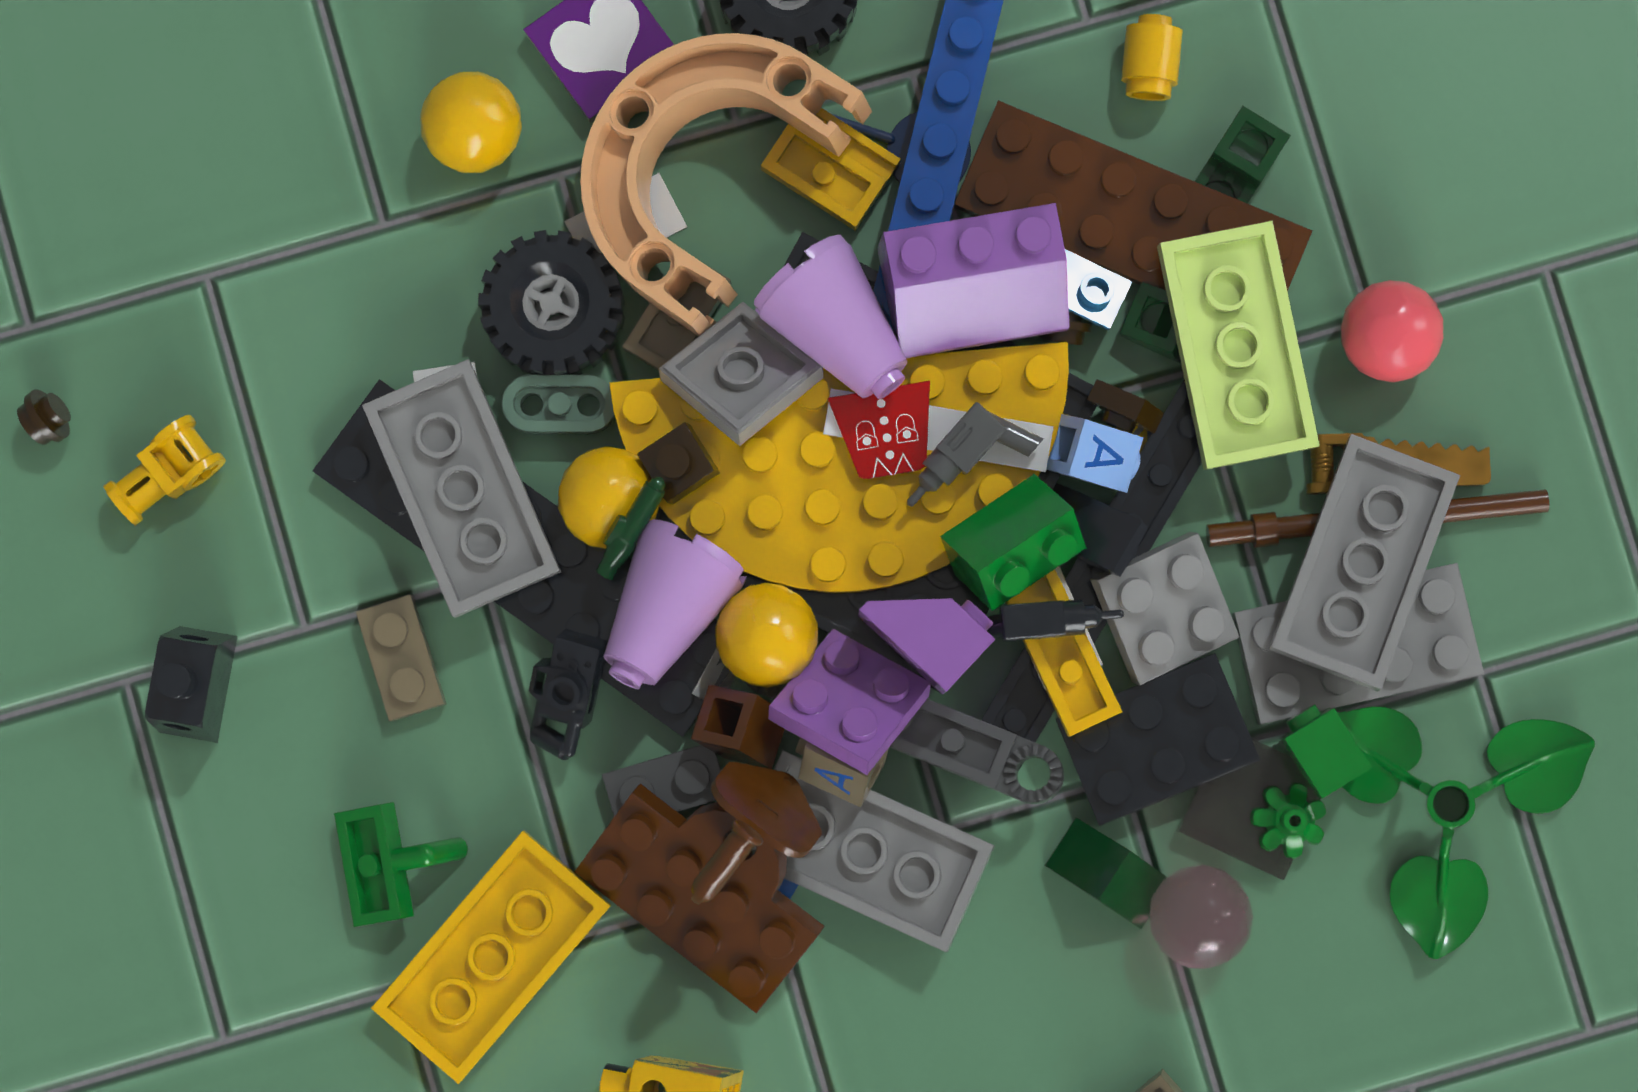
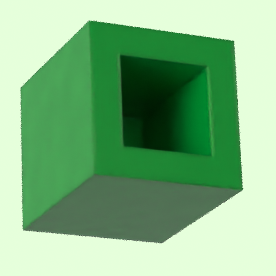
(1324, 750)

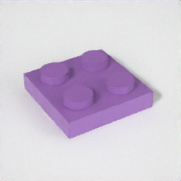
(850, 701)

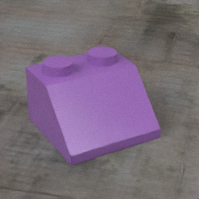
(931, 635)

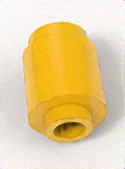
(1151, 57)

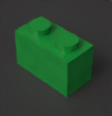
(1013, 542)

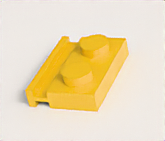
(837, 185)

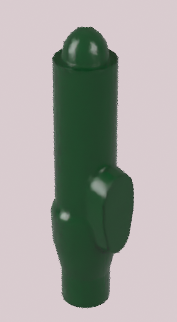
(627, 529)

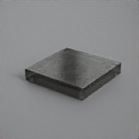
(1222, 810)

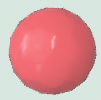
(1392, 331)

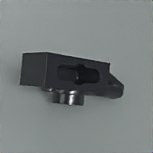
(568, 691)

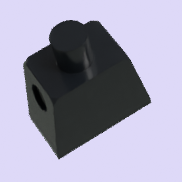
(190, 683)

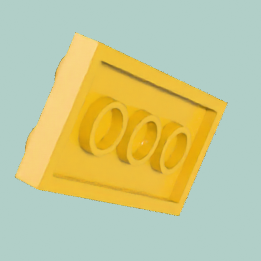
(491, 956)

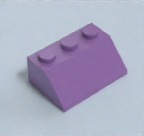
(976, 280)

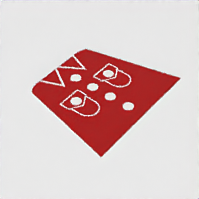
(885, 433)

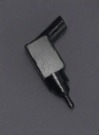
(1047, 619)

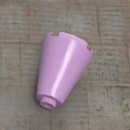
(835, 318)
(667, 602)

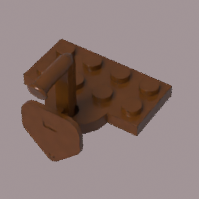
(707, 885)

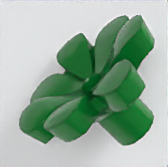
(1277, 816)

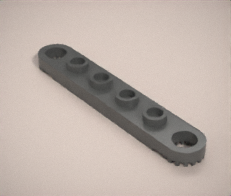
(969, 749)

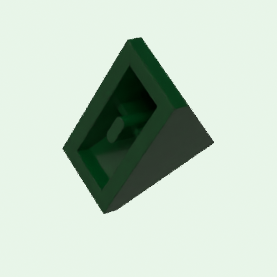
(1106, 871)

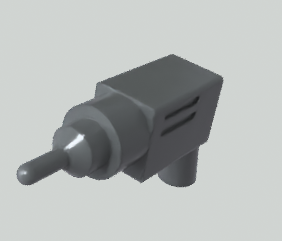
(967, 445)

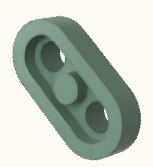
(560, 404)

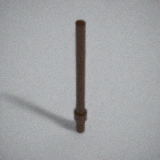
(1268, 529)

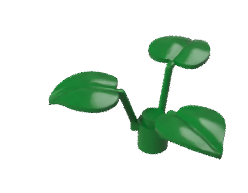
(1540, 772)

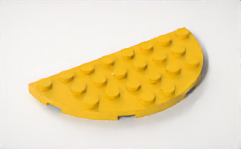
(792, 495)

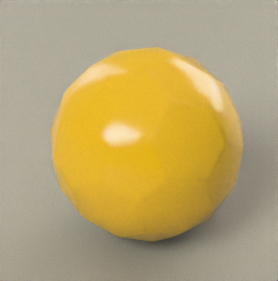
(470, 122)
(598, 490)
(766, 635)

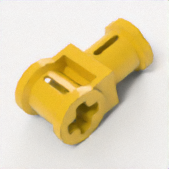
(165, 469)

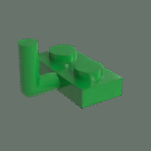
(378, 863)

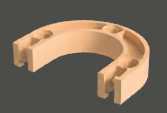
(676, 89)

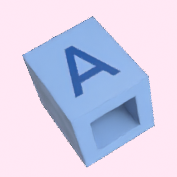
(1095, 453)

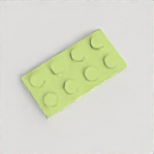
(1238, 345)

